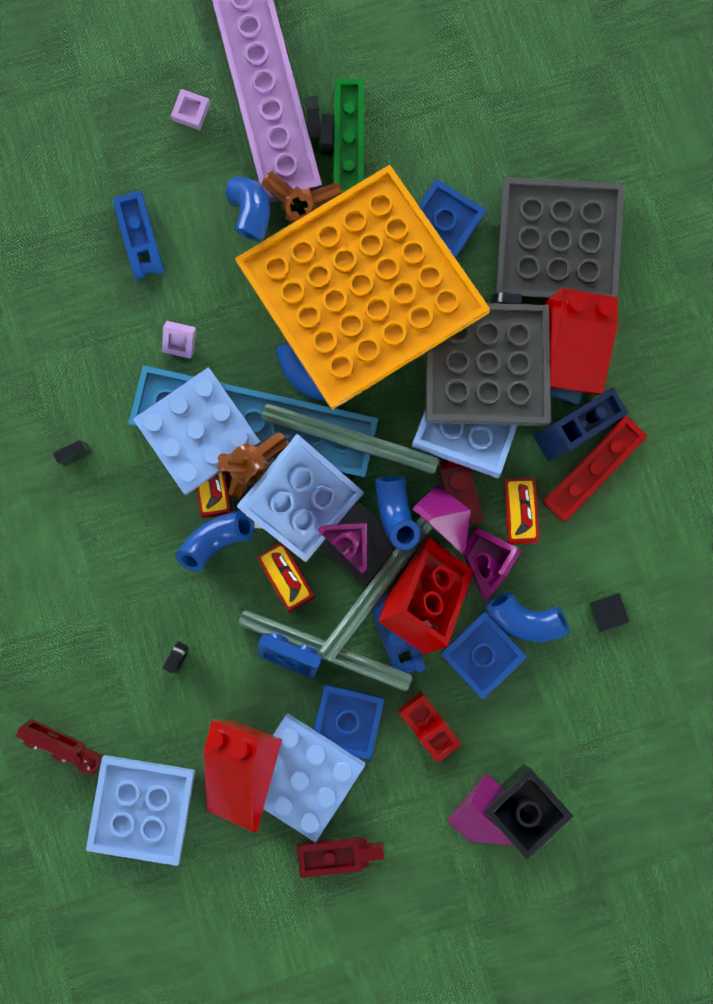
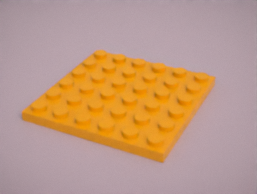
(361, 286)

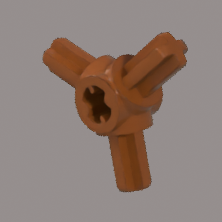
(287, 195)
(249, 462)

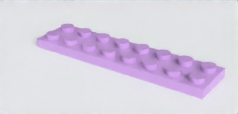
(267, 92)

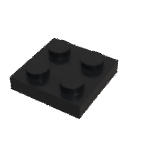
(378, 545)

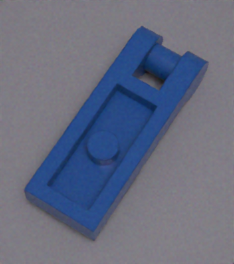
(138, 234)
(396, 645)

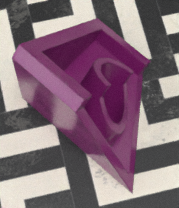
(446, 516)
(349, 541)
(490, 560)
(470, 815)

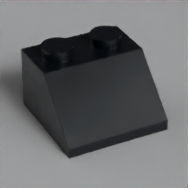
(527, 811)

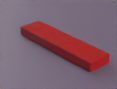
(594, 469)

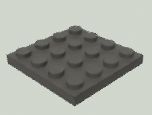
(559, 237)
(493, 370)

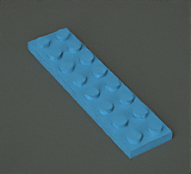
(158, 383)

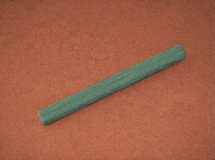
(350, 438)
(370, 596)
(344, 658)

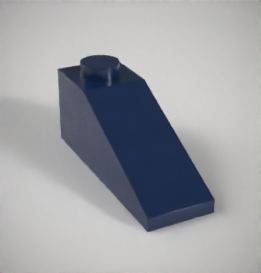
(580, 425)

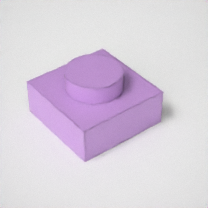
(190, 109)
(178, 339)

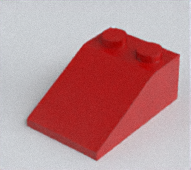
(581, 339)
(427, 598)
(238, 771)

